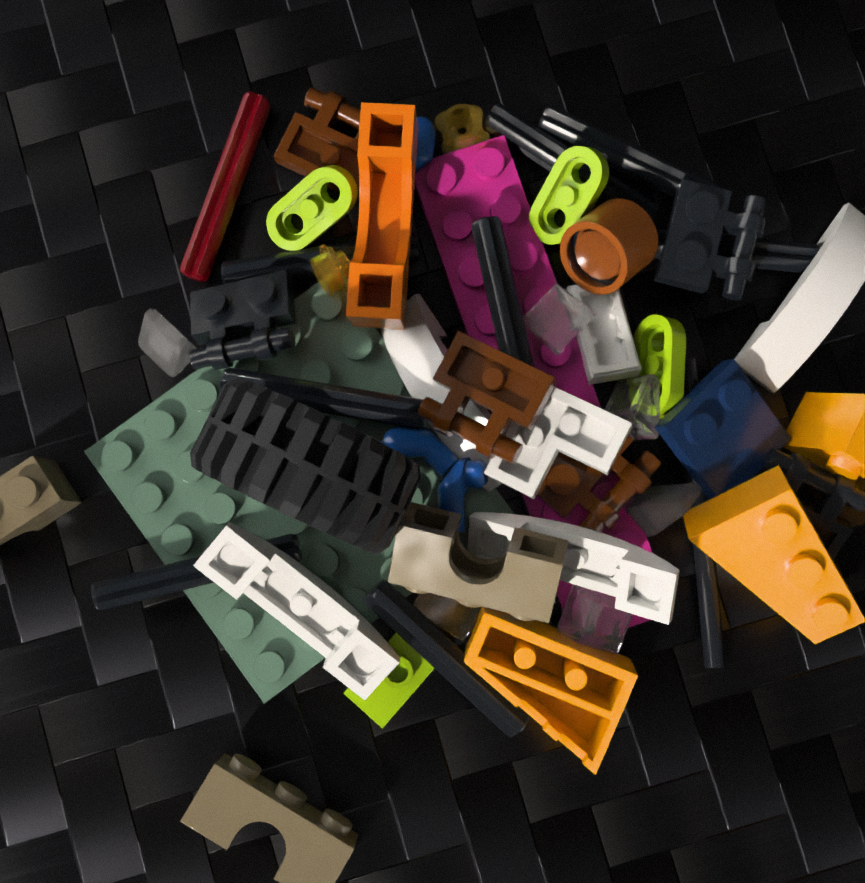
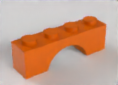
(385, 216)

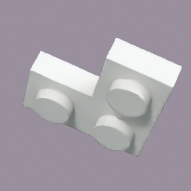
(564, 427)

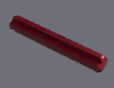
(225, 187)

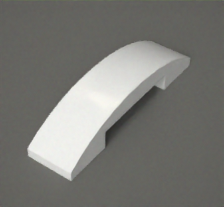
(811, 306)
(417, 356)
(592, 560)
(303, 604)

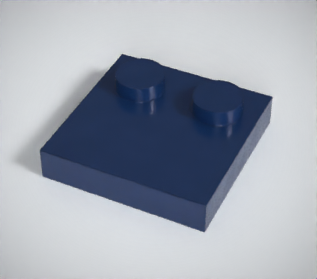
(722, 430)

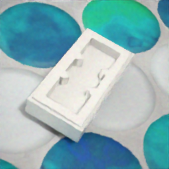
(607, 341)

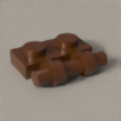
(314, 143)
(493, 381)
(571, 480)

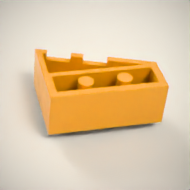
(831, 433)
(776, 553)
(558, 682)

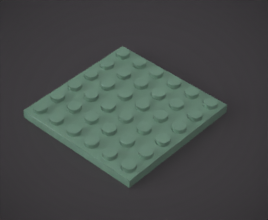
(184, 510)

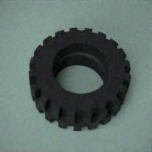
(306, 465)

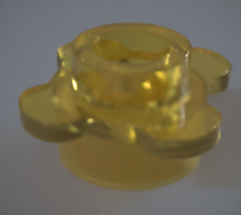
(459, 117)
(331, 270)

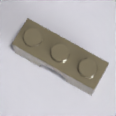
(33, 497)
(434, 561)
(238, 795)

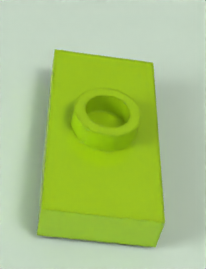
(397, 686)

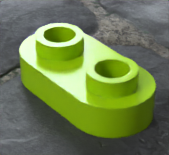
(567, 192)
(313, 205)
(662, 352)

